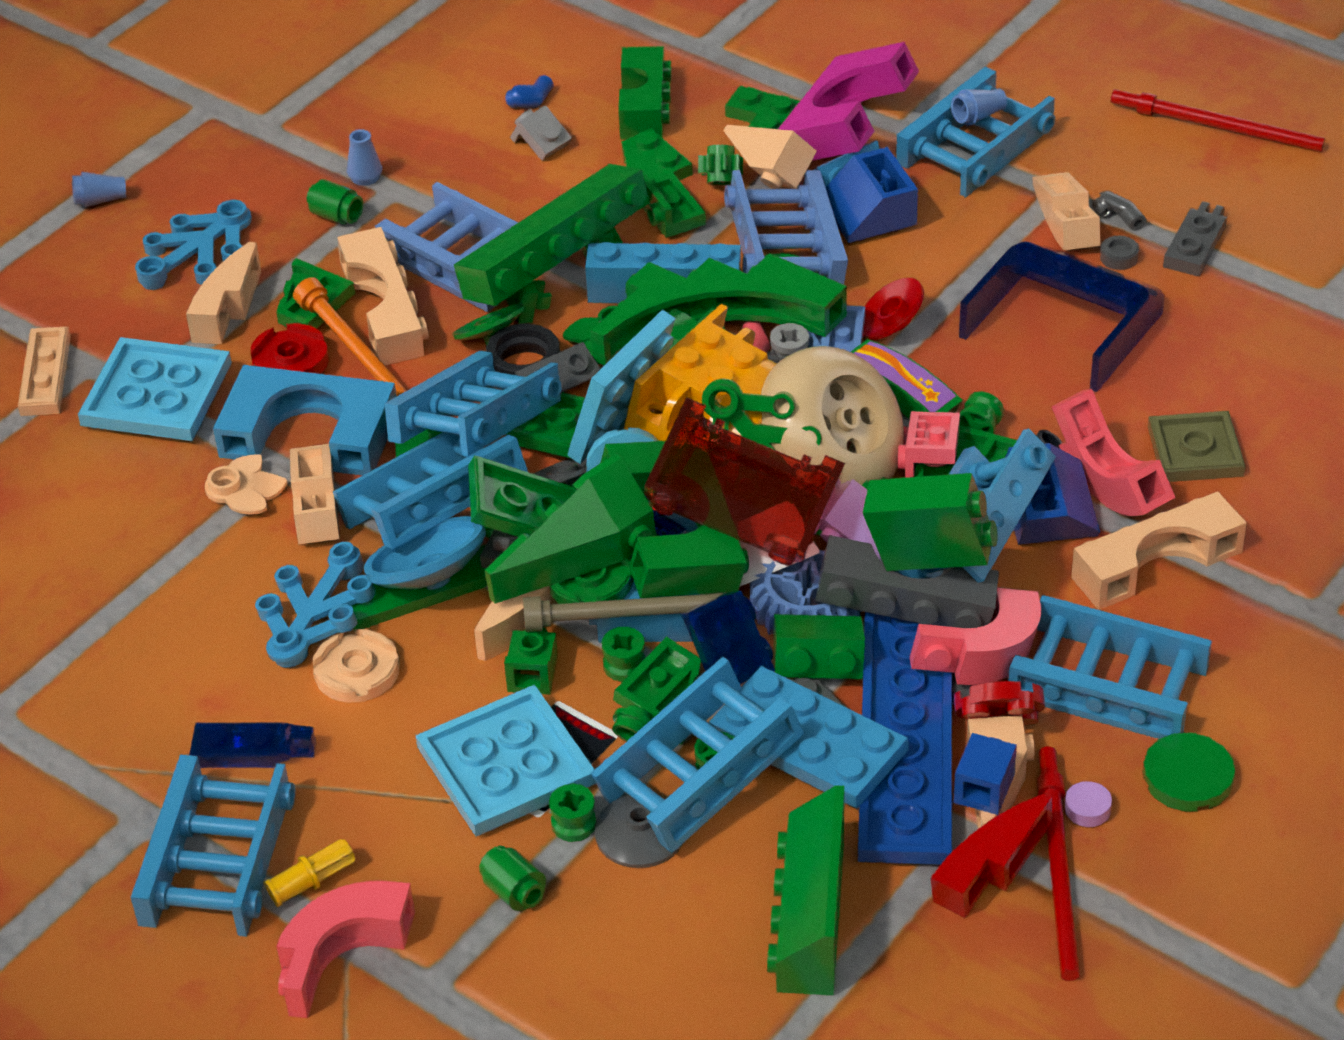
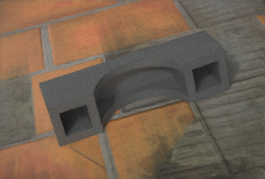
(858, 580)

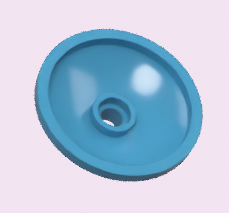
(427, 558)

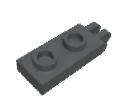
(1195, 240)

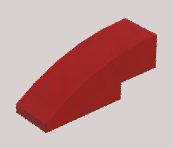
(991, 855)

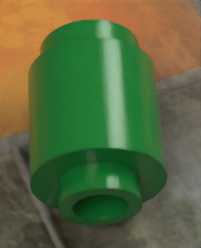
(334, 202)
(512, 878)

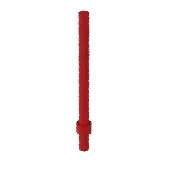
(1149, 104)
(1053, 785)

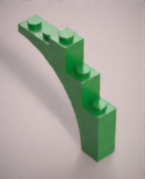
(768, 293)

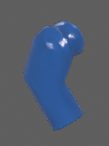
(529, 95)

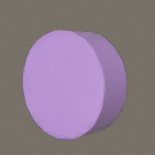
(1088, 804)

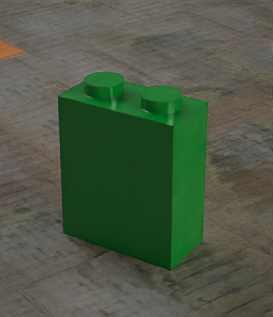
(929, 522)

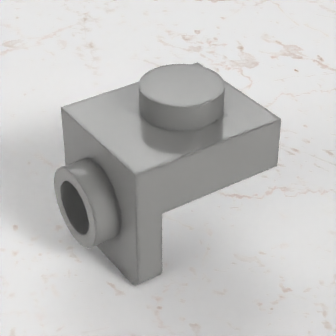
(541, 132)

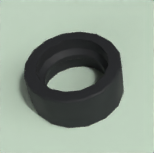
(521, 339)

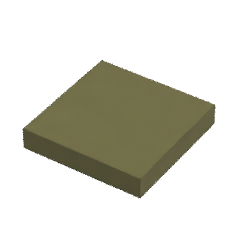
(1196, 446)

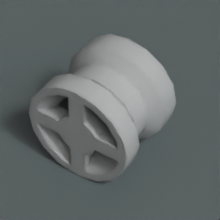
(788, 339)

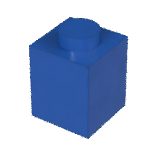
(985, 773)

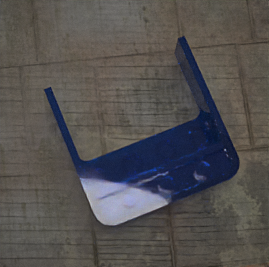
(1094, 283)

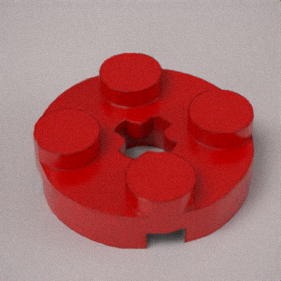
(275, 349)
(1000, 700)

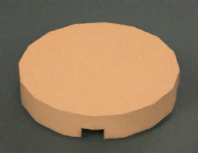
(356, 666)

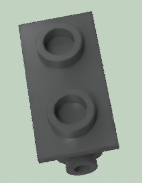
(574, 366)

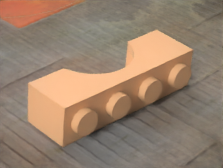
(393, 325)
(1200, 530)

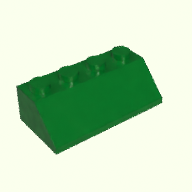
(809, 896)

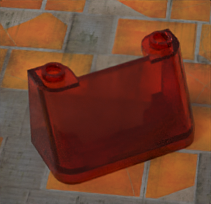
(741, 486)

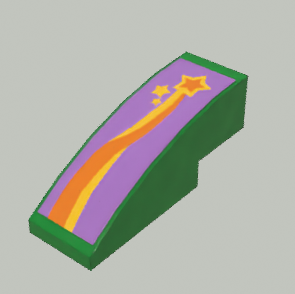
(910, 382)

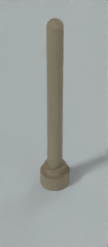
(541, 613)

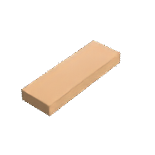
(44, 371)

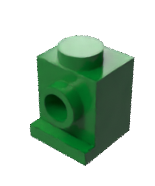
(531, 652)

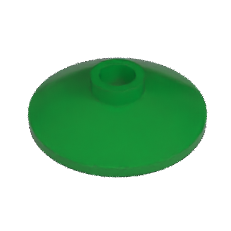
(489, 324)

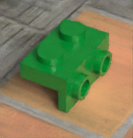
(672, 206)

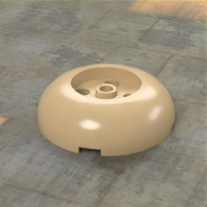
(845, 403)

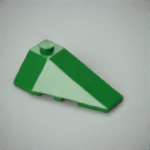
(580, 536)

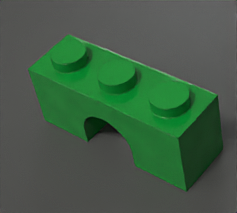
(644, 91)

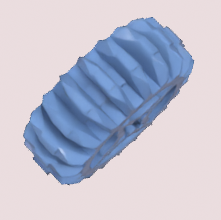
(791, 592)

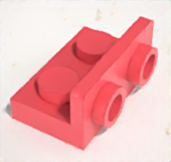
(929, 440)

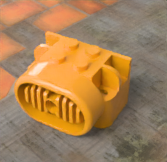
(689, 367)

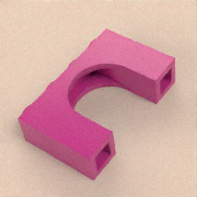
(831, 110)

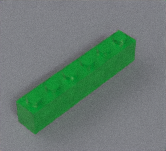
(551, 234)

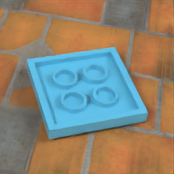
(612, 386)
(155, 389)
(504, 759)

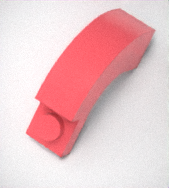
(1111, 474)
(985, 651)
(337, 922)

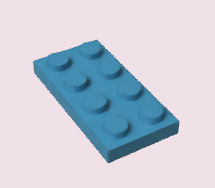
(836, 741)

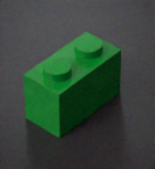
(818, 646)

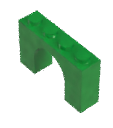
(683, 562)

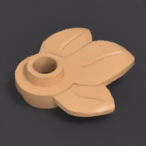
(244, 485)

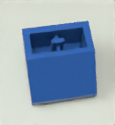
(872, 196)
(1060, 504)

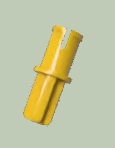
(309, 872)

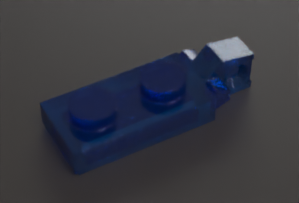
(250, 744)

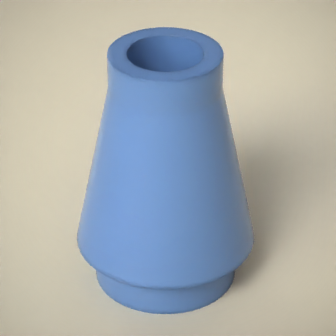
(976, 105)
(363, 162)
(97, 189)

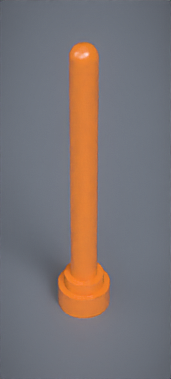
(313, 297)

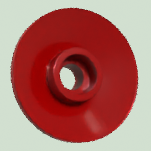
(892, 308)

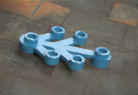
(230, 219)
(290, 644)

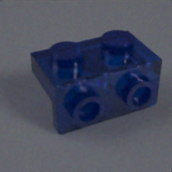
(728, 630)

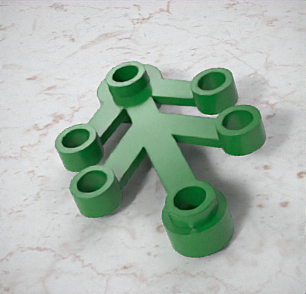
(744, 402)

